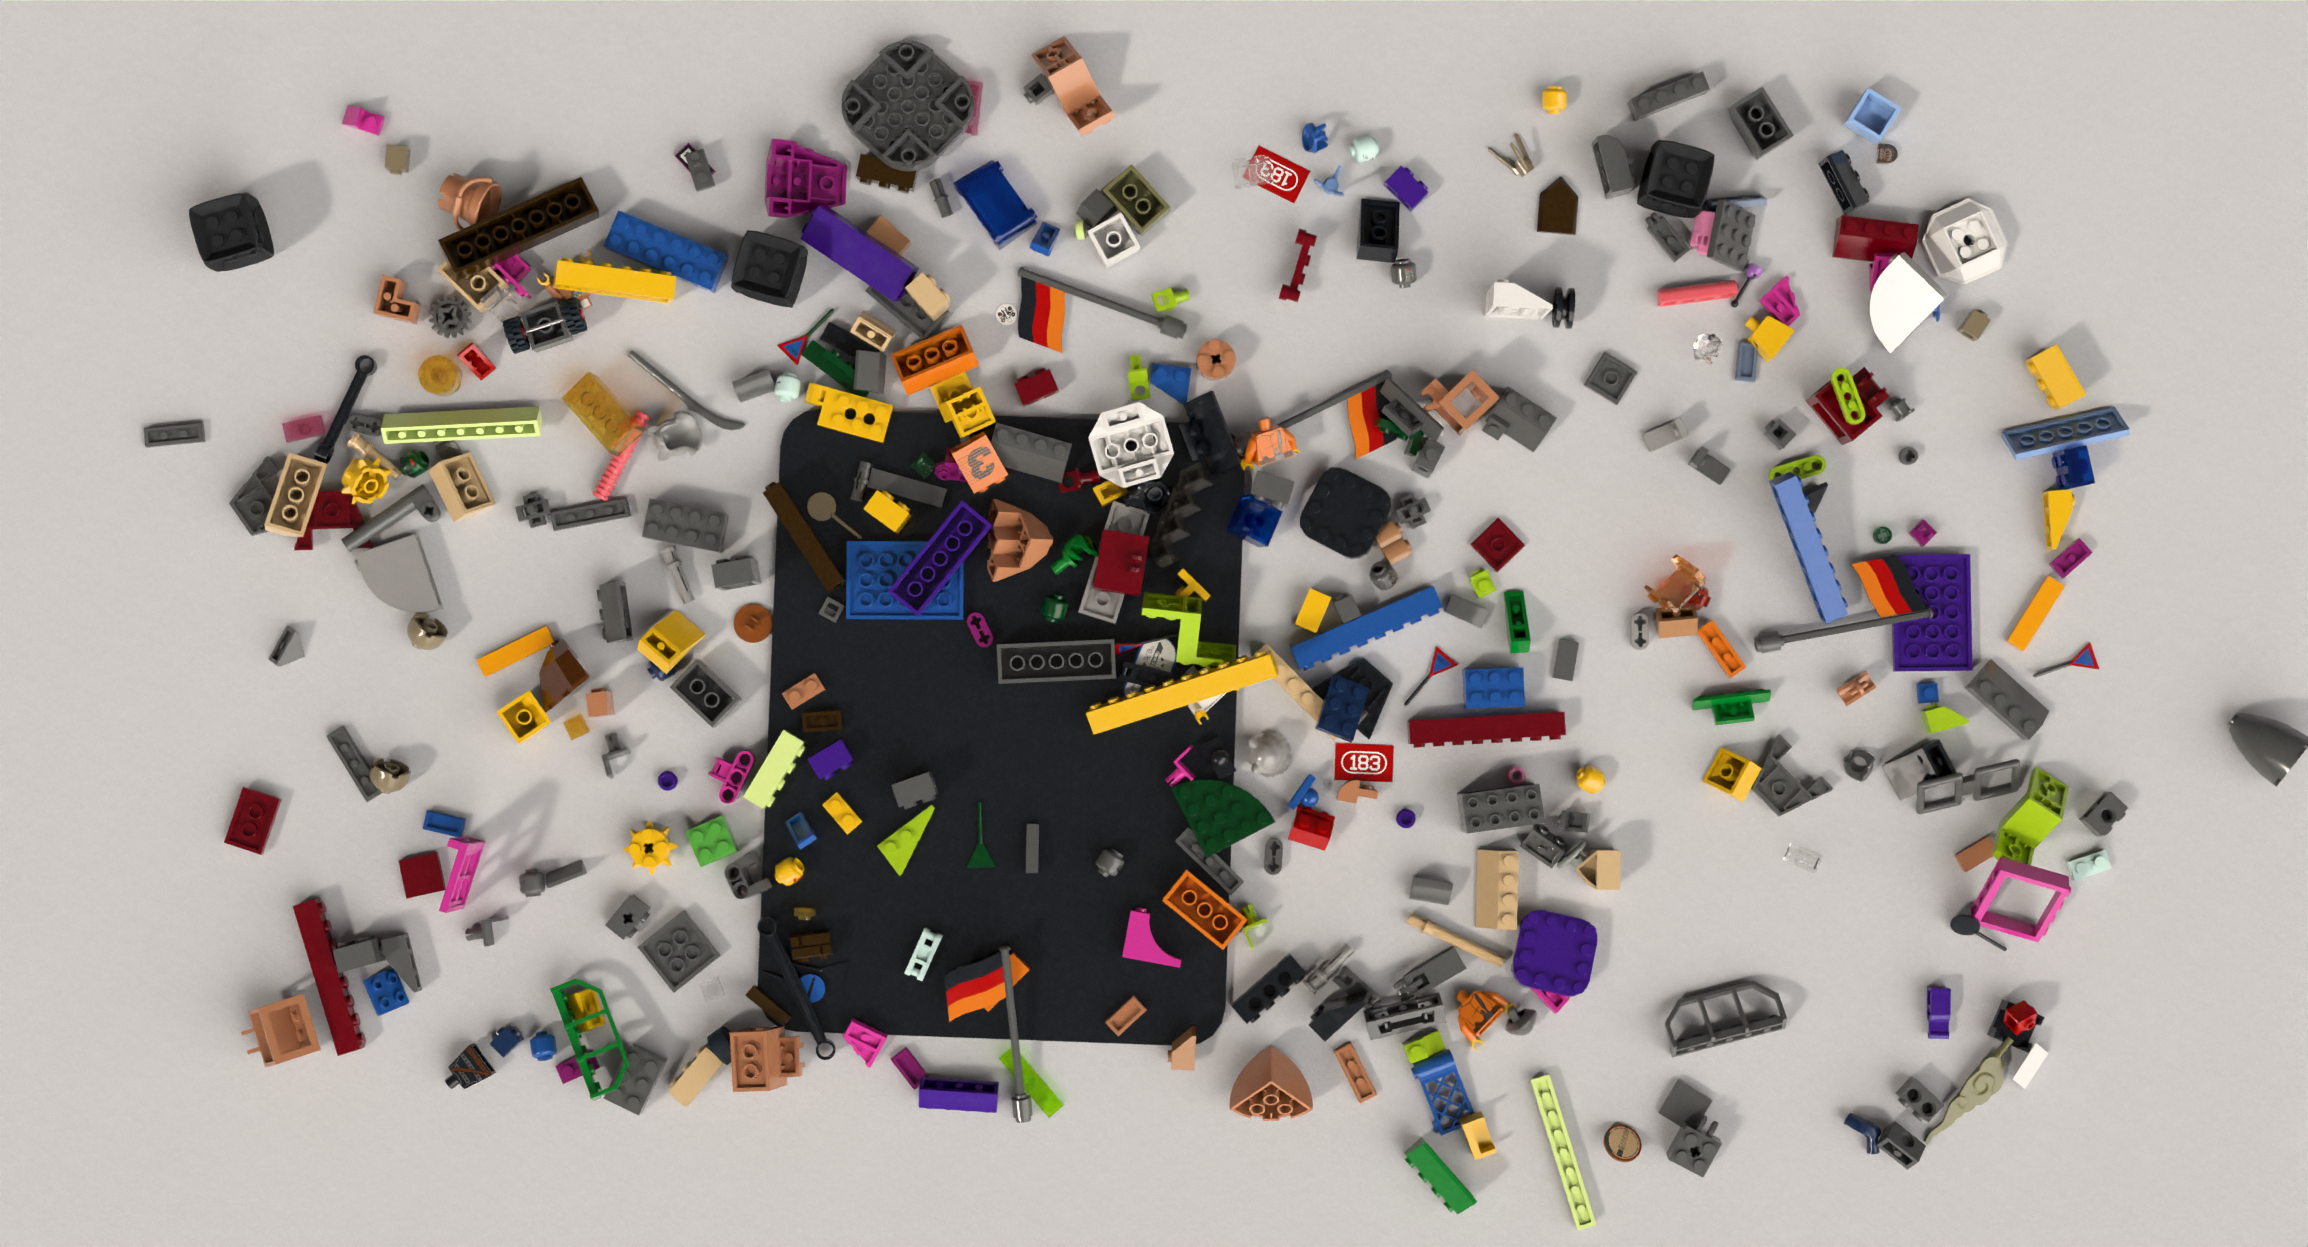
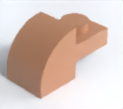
(1350, 791)

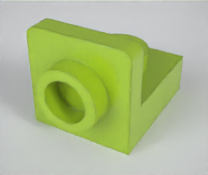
(1482, 583)

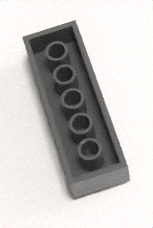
(1056, 661)

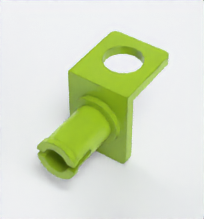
(1169, 298)
(1138, 377)
(1253, 922)

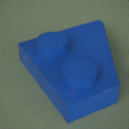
(1172, 381)

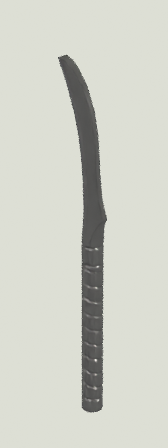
(691, 404)

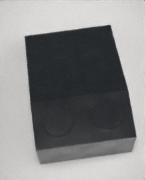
(1378, 231)
(1336, 1012)

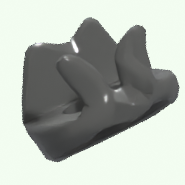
(1863, 775)

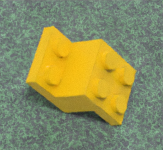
(962, 404)

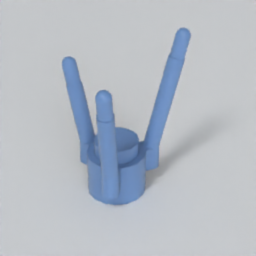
(1331, 184)

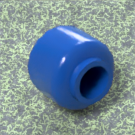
(543, 1046)

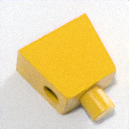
(1768, 335)

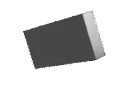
(1565, 660)

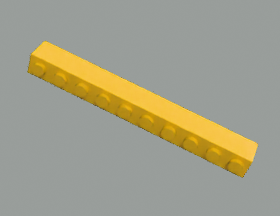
(1182, 692)

